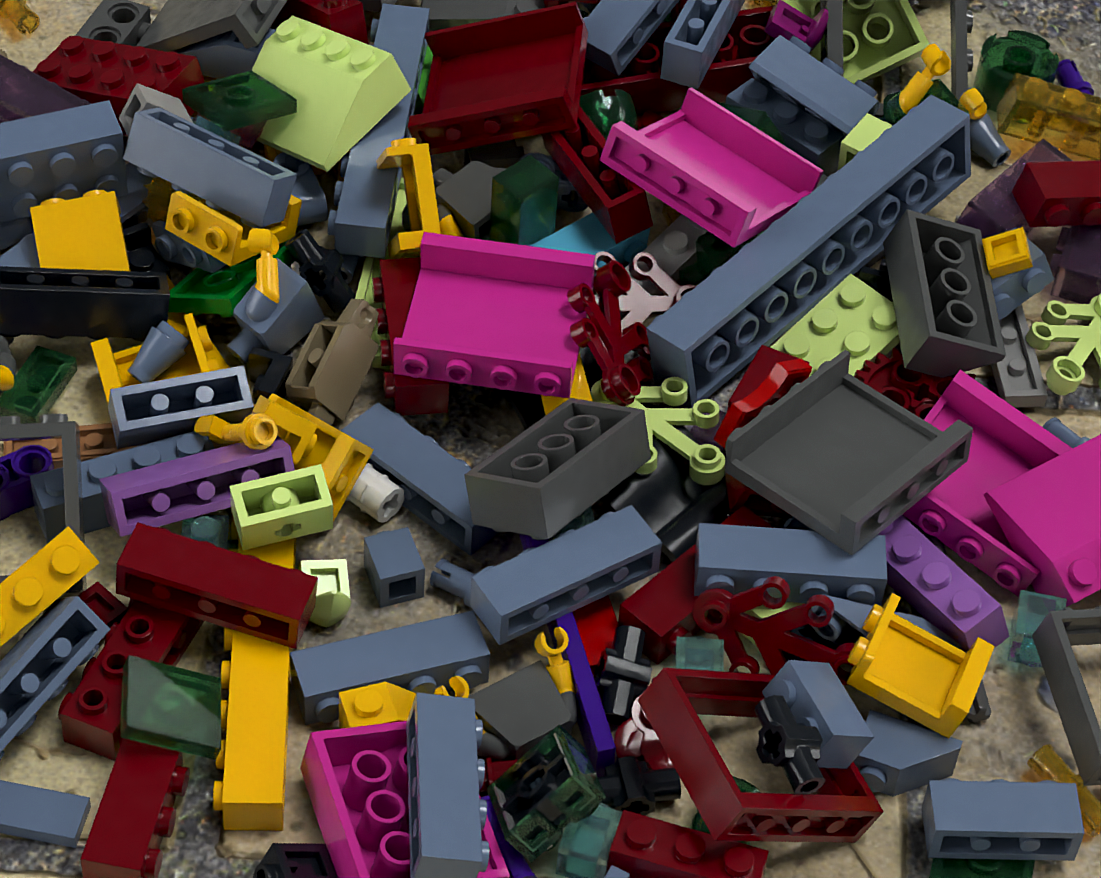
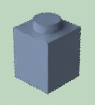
(394, 567)

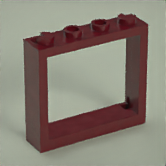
(671, 704)

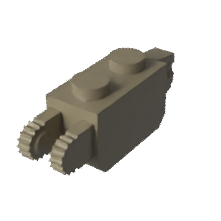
(334, 363)

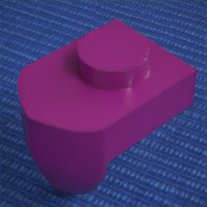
(790, 22)

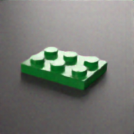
(219, 291)

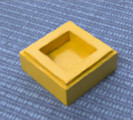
(1007, 253)

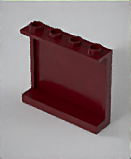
(503, 79)

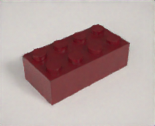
(110, 71)

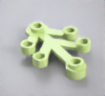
(1067, 371)
(705, 460)

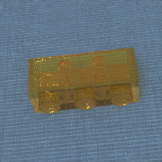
(1052, 112)

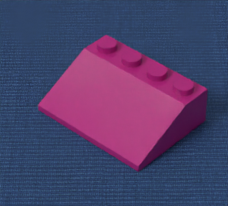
(1056, 521)
(362, 801)

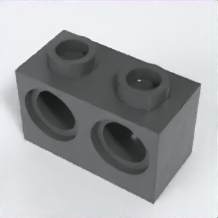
(117, 22)

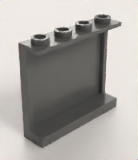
(192, 21)
(843, 455)

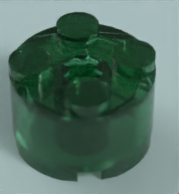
(1005, 56)

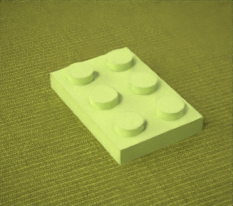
(846, 319)

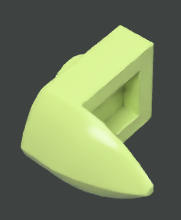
(332, 590)

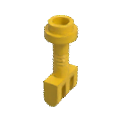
(256, 431)

